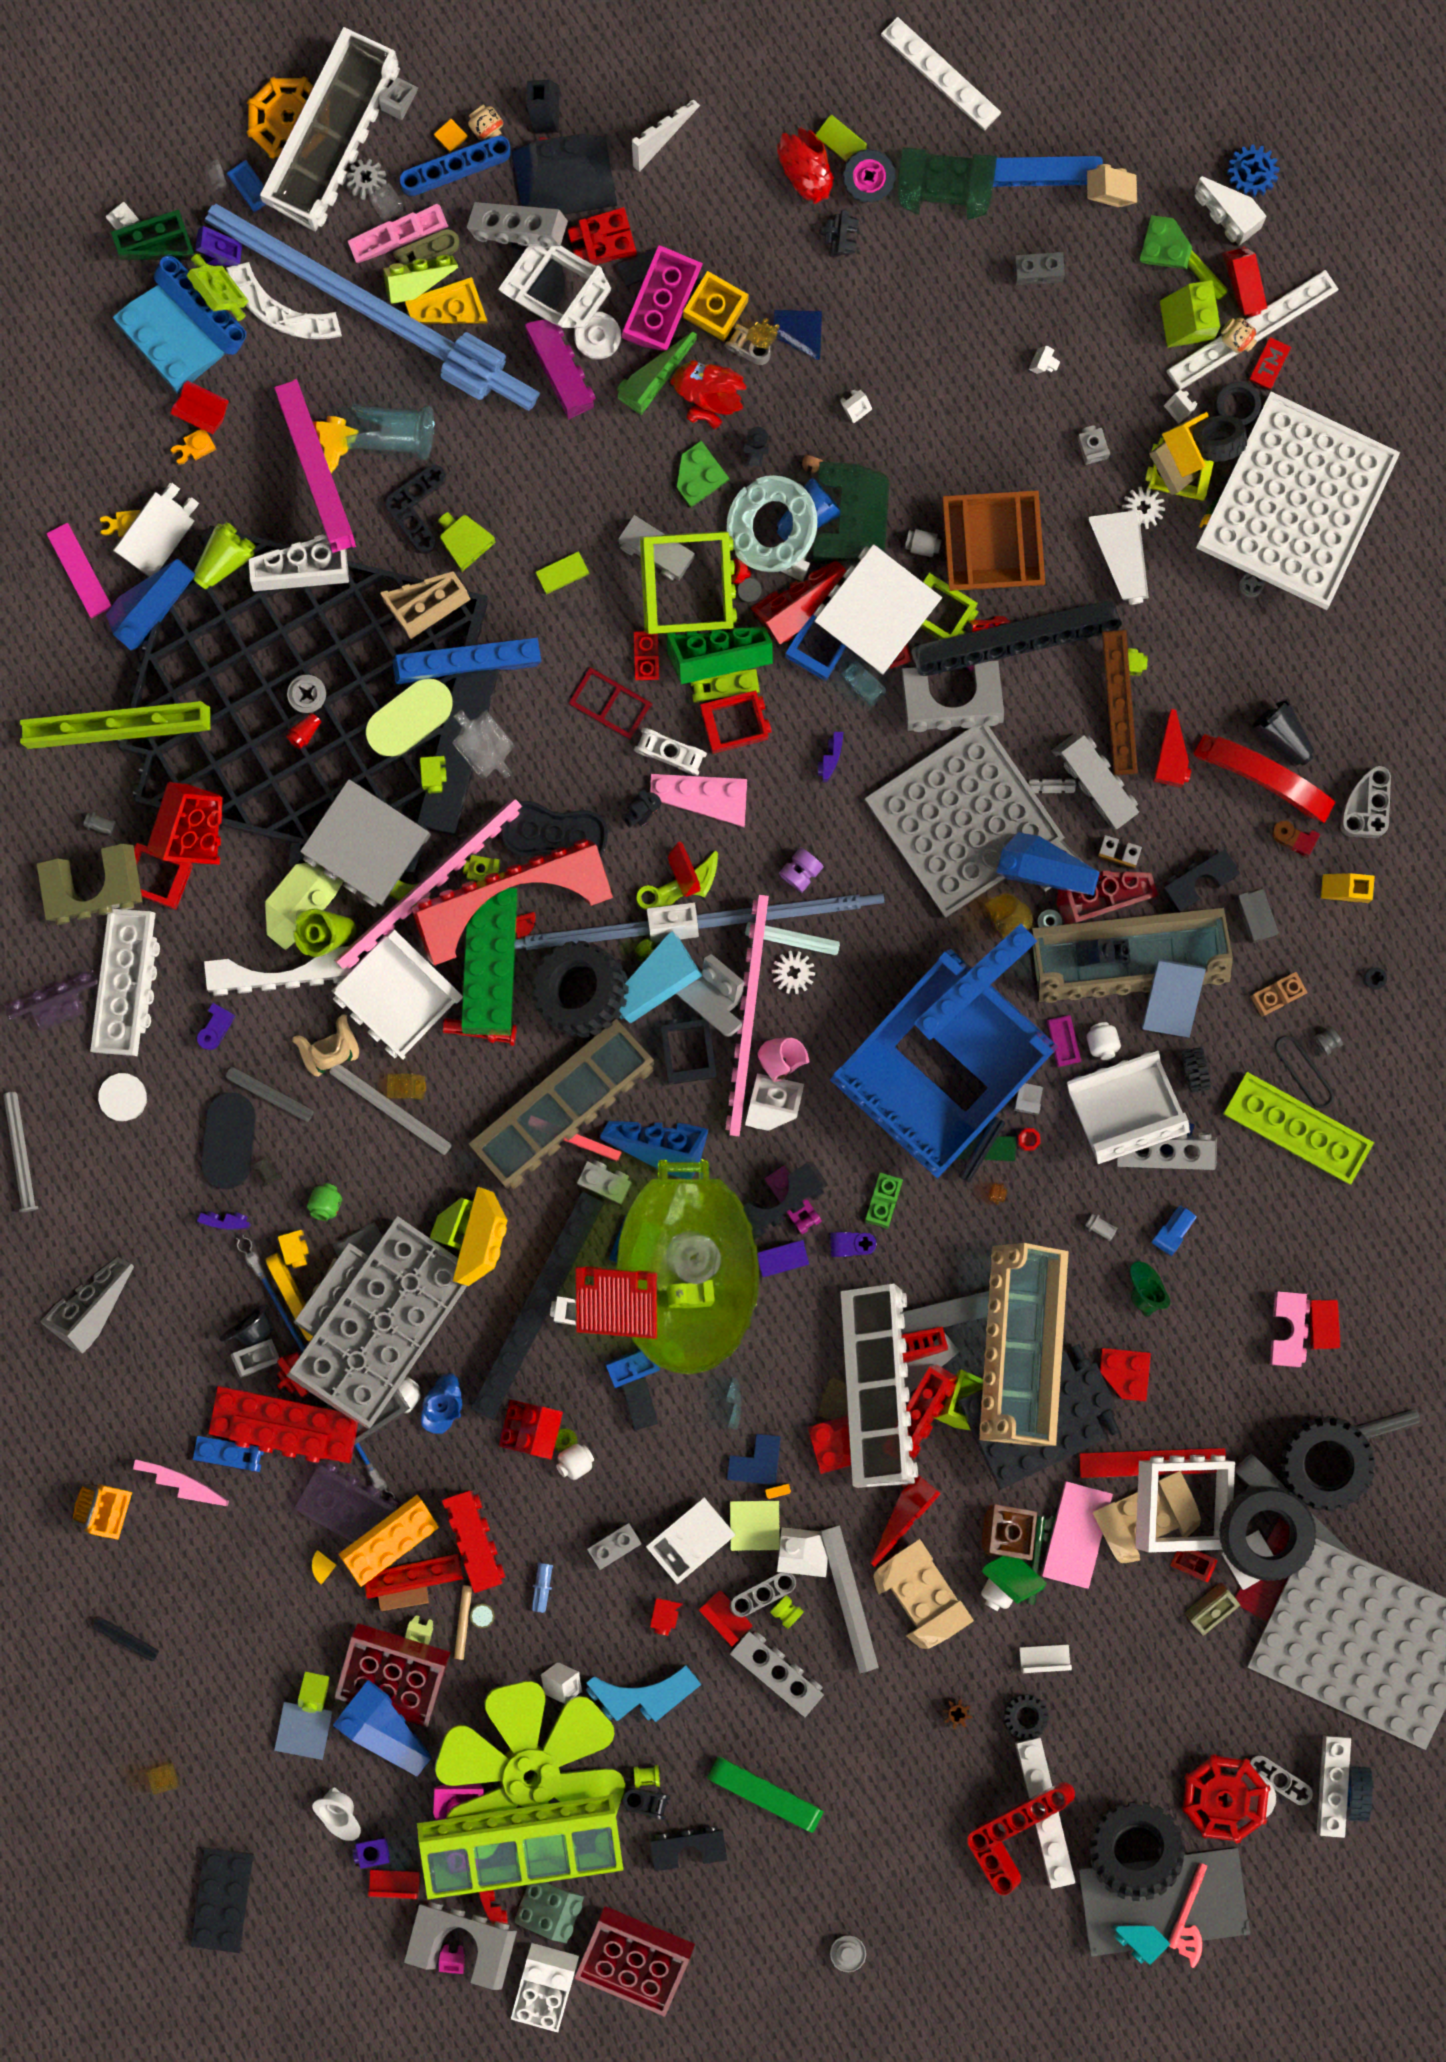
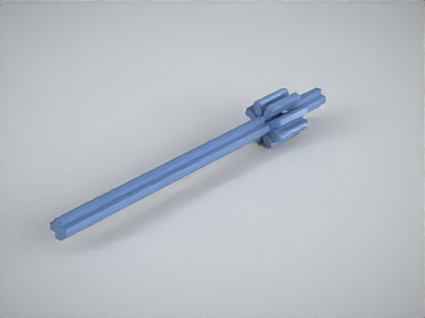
(467, 362)

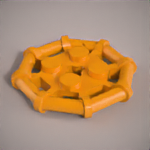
(274, 111)

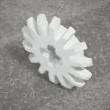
(1152, 513)
(790, 982)

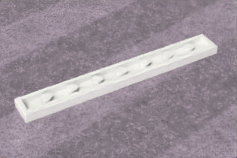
(1268, 321)

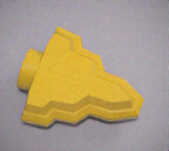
(333, 439)

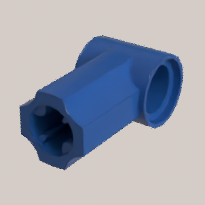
(1172, 1233)

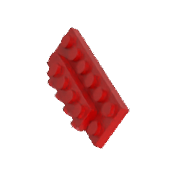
(283, 1425)

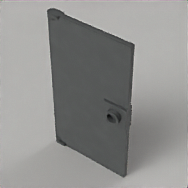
(1216, 1910)

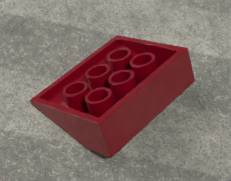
(399, 1667)
(634, 1961)

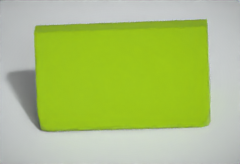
(840, 138)

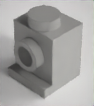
(1093, 453)

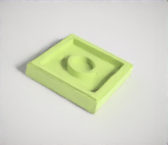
(754, 1525)

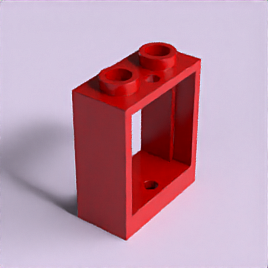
(758, 706)
(178, 884)

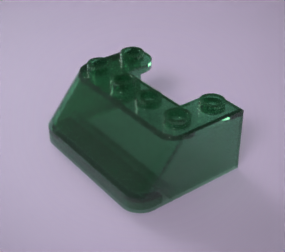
(861, 513)

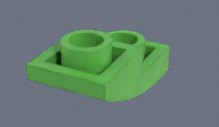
(883, 1200)

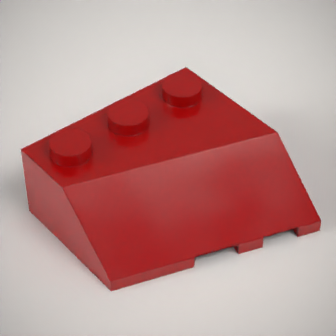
(187, 825)

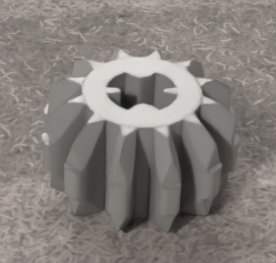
(365, 170)

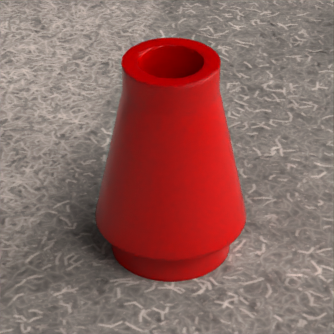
(303, 731)

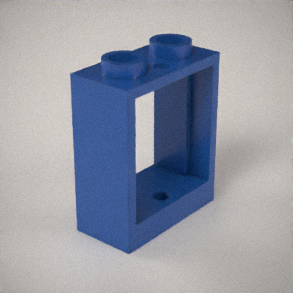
(806, 661)

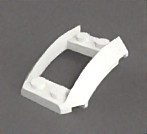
(529, 268)

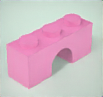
(1292, 1308)

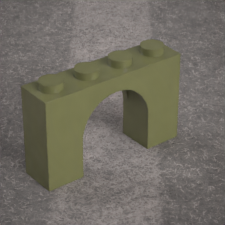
(119, 889)

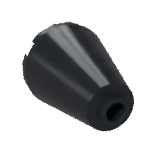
(1284, 733)

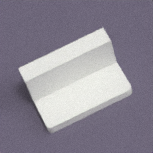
(675, 918)
(1045, 1658)

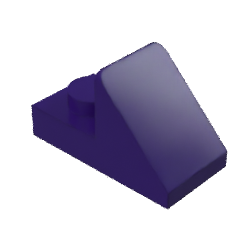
(218, 248)

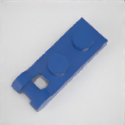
(226, 1453)

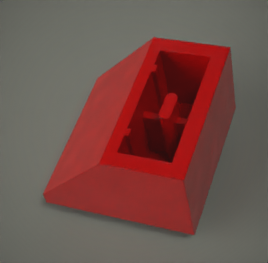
(530, 1429)

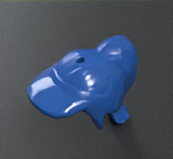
(448, 1394)

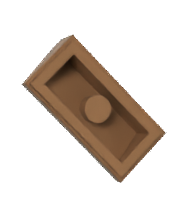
(404, 1599)

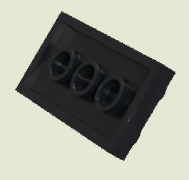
(222, 1900)

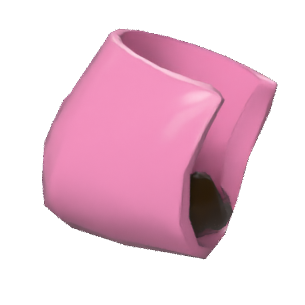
(772, 1055)

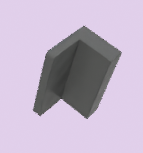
(1257, 915)

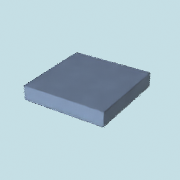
(303, 1731)

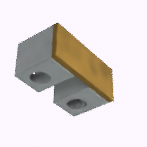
(1108, 853)

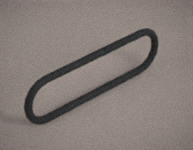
(1296, 1077)

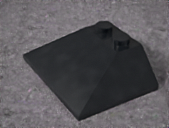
(565, 174)

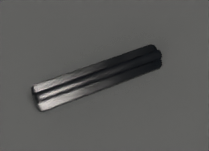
(982, 1149)
(125, 1638)

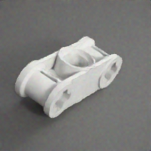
(659, 742)

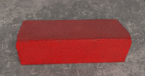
(683, 870)

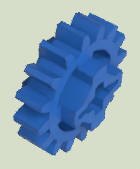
(1244, 168)

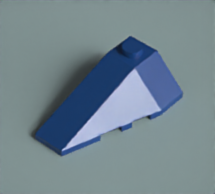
(147, 603)
(1041, 863)
(658, 1143)
(379, 1728)

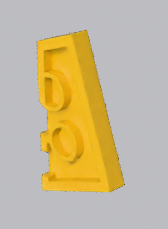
(448, 305)

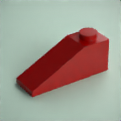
(1173, 759)

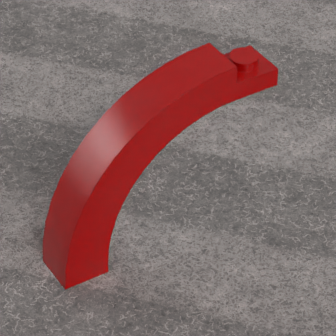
(1266, 773)

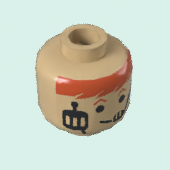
(485, 122)
(1239, 335)

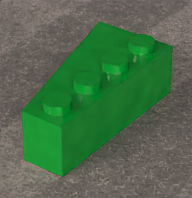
(718, 652)

